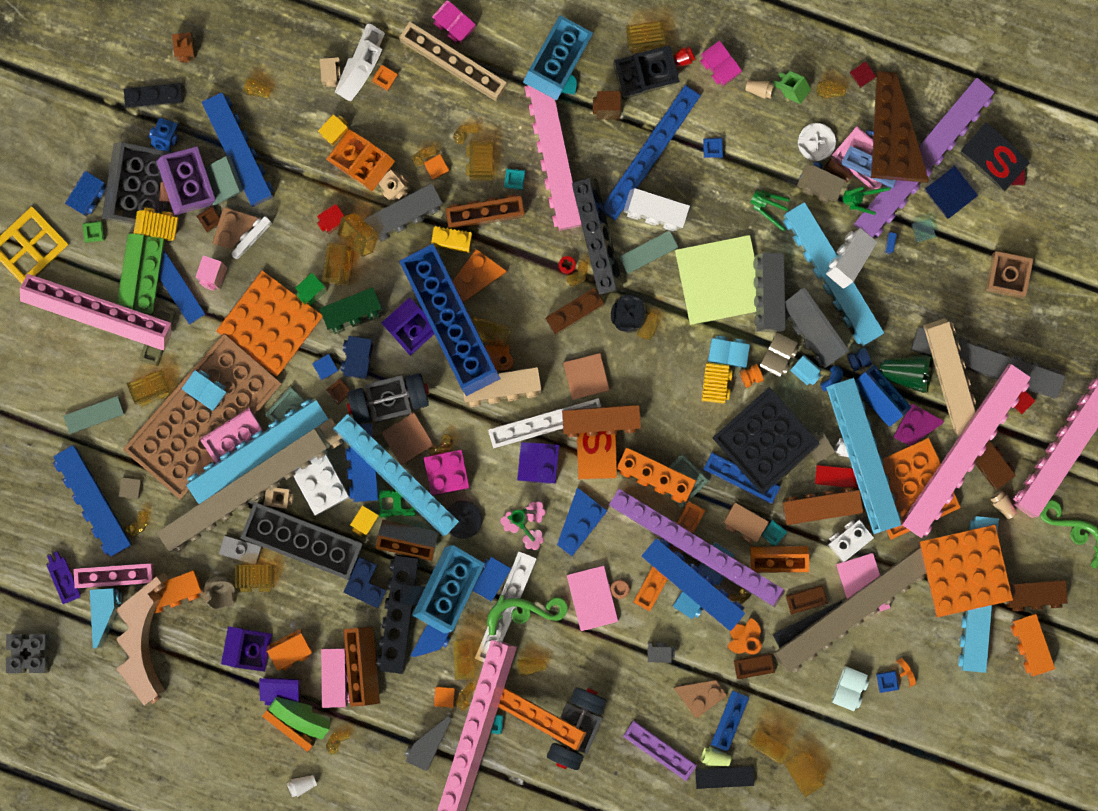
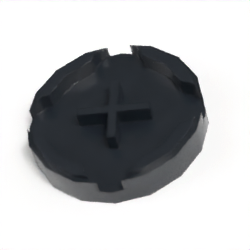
(629, 313)
(468, 517)

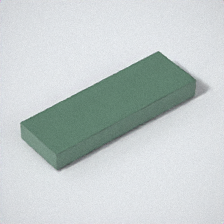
(648, 252)
(93, 415)

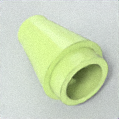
(715, 757)

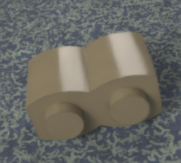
(778, 355)

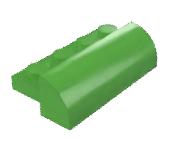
(140, 273)

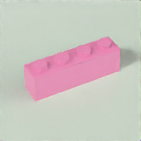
(113, 575)

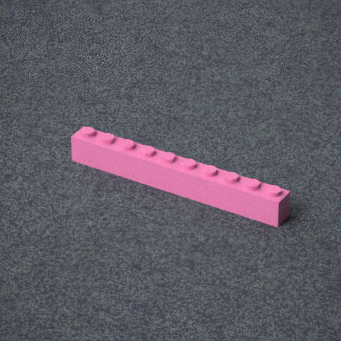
(965, 450)
(477, 726)

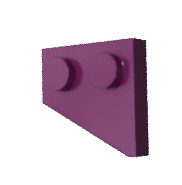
(916, 425)

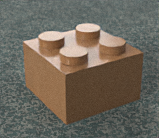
(1009, 274)

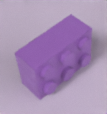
(185, 180)

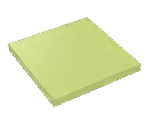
(718, 279)

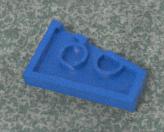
(580, 521)

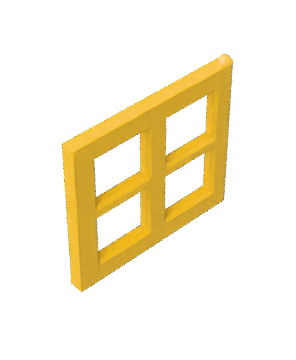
(28, 246)

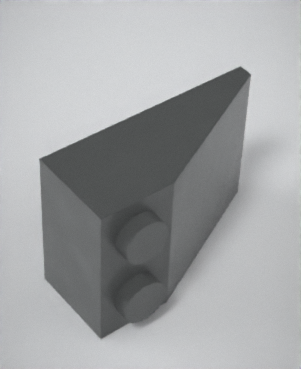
(425, 748)

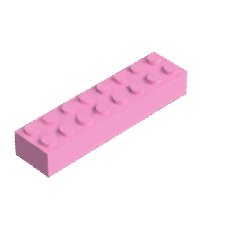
(1060, 455)

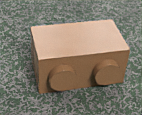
(745, 522)

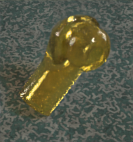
(463, 695)

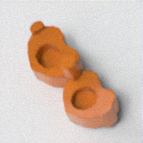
(907, 671)

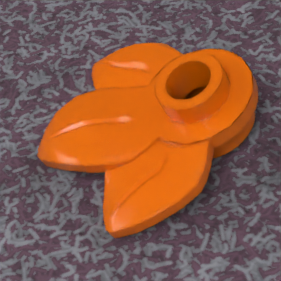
(497, 354)
(743, 635)

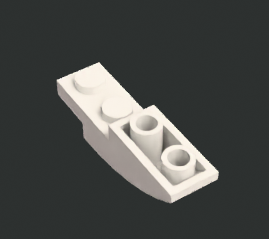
(362, 63)

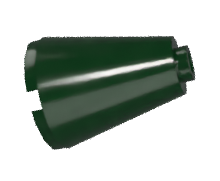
(909, 371)

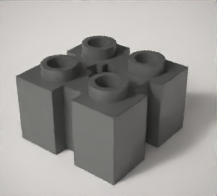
(35, 644)

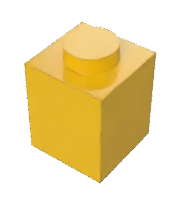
(333, 129)
(364, 521)

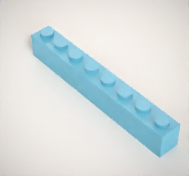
(820, 254)
(256, 451)
(864, 455)
(395, 475)
(976, 622)

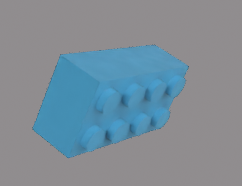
(558, 57)
(448, 589)

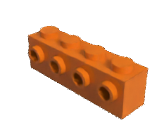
(656, 474)

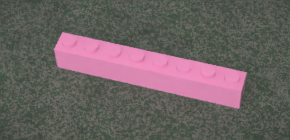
(555, 159)
(95, 312)

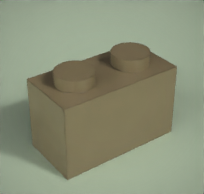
(821, 183)

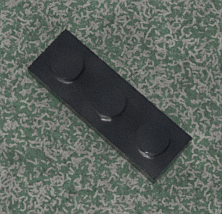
(153, 96)

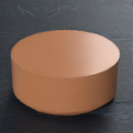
(620, 589)

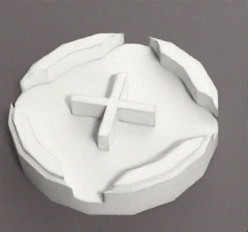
(816, 142)

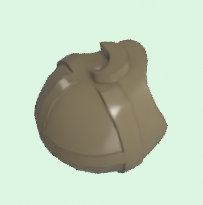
(219, 592)

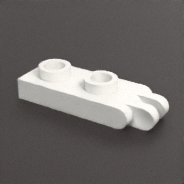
(249, 239)

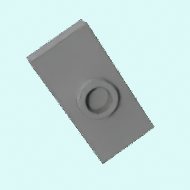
(240, 550)

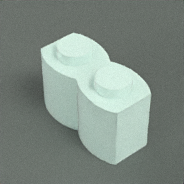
(849, 688)

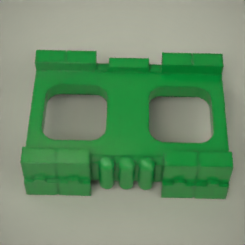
(397, 510)

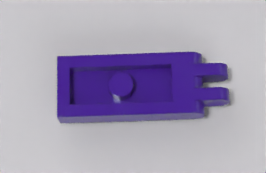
(62, 578)

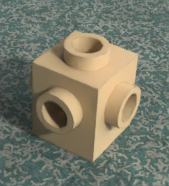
(394, 186)

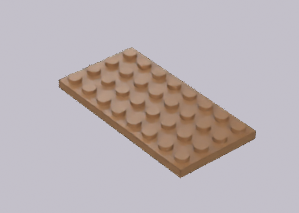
(171, 440)

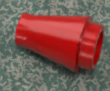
(684, 57)

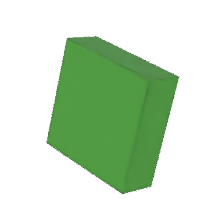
(93, 232)

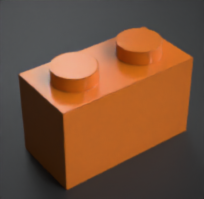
(289, 650)

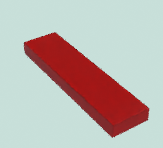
(835, 476)

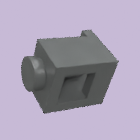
(660, 653)

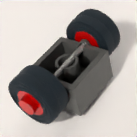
(388, 399)
(581, 718)

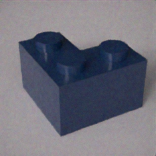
(358, 357)
(360, 586)

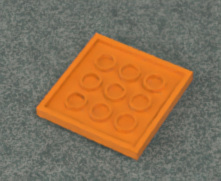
(270, 323)
(908, 475)
(965, 571)

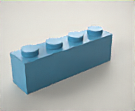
(685, 603)

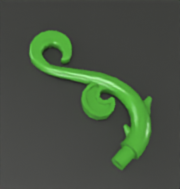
(1077, 525)
(527, 606)

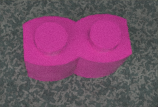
(454, 22)
(720, 64)

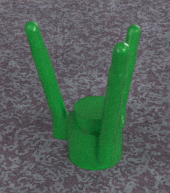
(854, 198)
(761, 199)

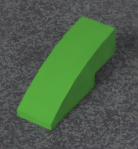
(300, 717)

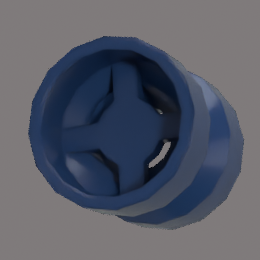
(863, 357)

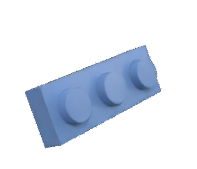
(861, 162)

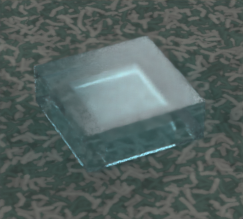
(923, 230)

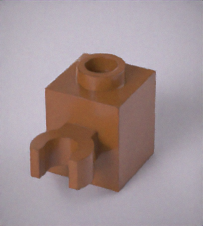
(183, 47)

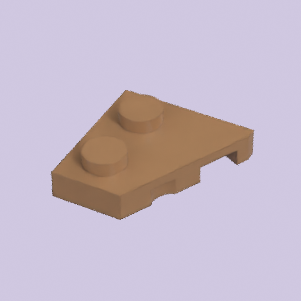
(232, 227)
(701, 696)

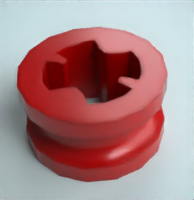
(564, 270)

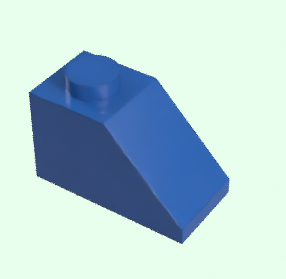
(430, 641)

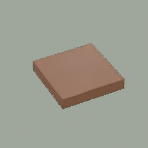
(586, 376)
(407, 439)

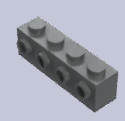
(405, 212)
(769, 292)

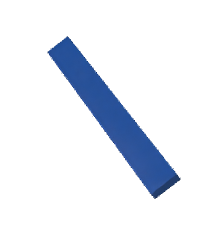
(651, 151)

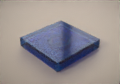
(951, 192)

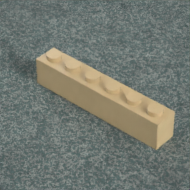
(453, 61)
(950, 373)

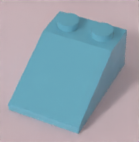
(103, 613)

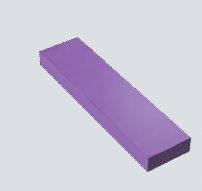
(659, 750)

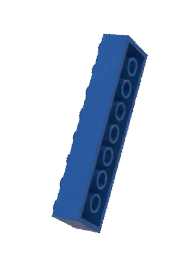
(449, 320)

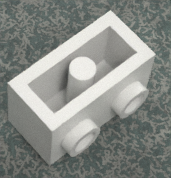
(850, 540)

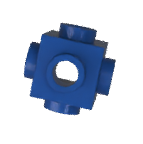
(164, 135)

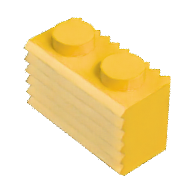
(155, 224)
(451, 239)
(715, 383)

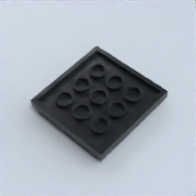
(766, 441)

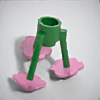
(519, 518)

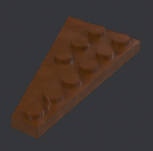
(894, 140)

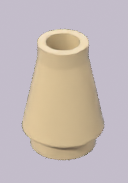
(761, 88)
(1003, 503)

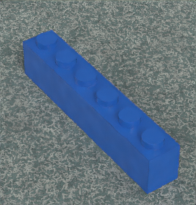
(236, 147)
(92, 500)
(692, 584)

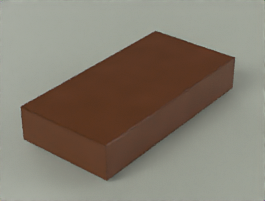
(806, 599)
(754, 666)

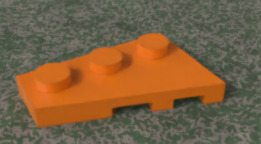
(476, 275)

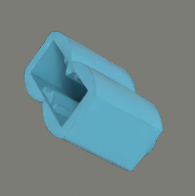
(728, 352)
(806, 370)
(204, 390)

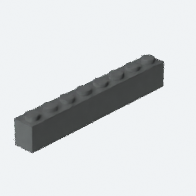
(993, 364)

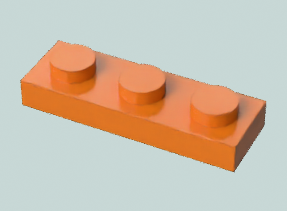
(302, 740)

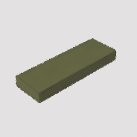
(151, 354)

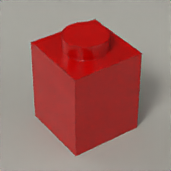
(330, 219)

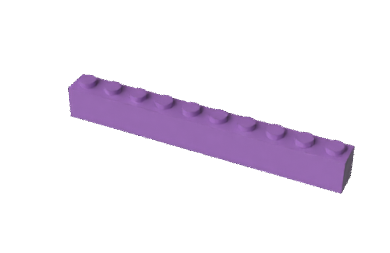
(931, 149)
(697, 548)

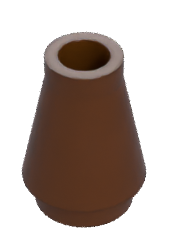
(836, 168)

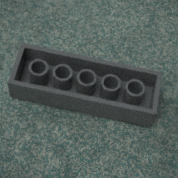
(301, 541)

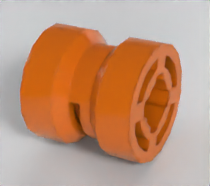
(751, 375)

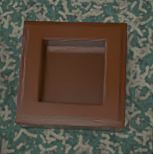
(209, 219)
(338, 391)

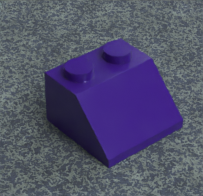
(409, 326)
(538, 463)
(246, 649)
(279, 687)

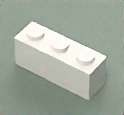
(851, 257)

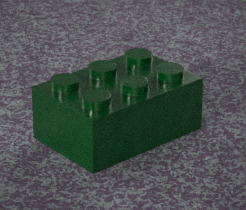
(351, 311)

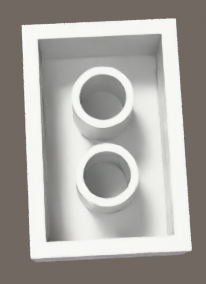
(656, 210)
(321, 485)

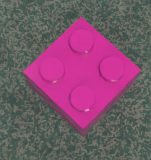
(446, 473)

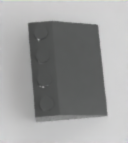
(132, 183)
(814, 328)

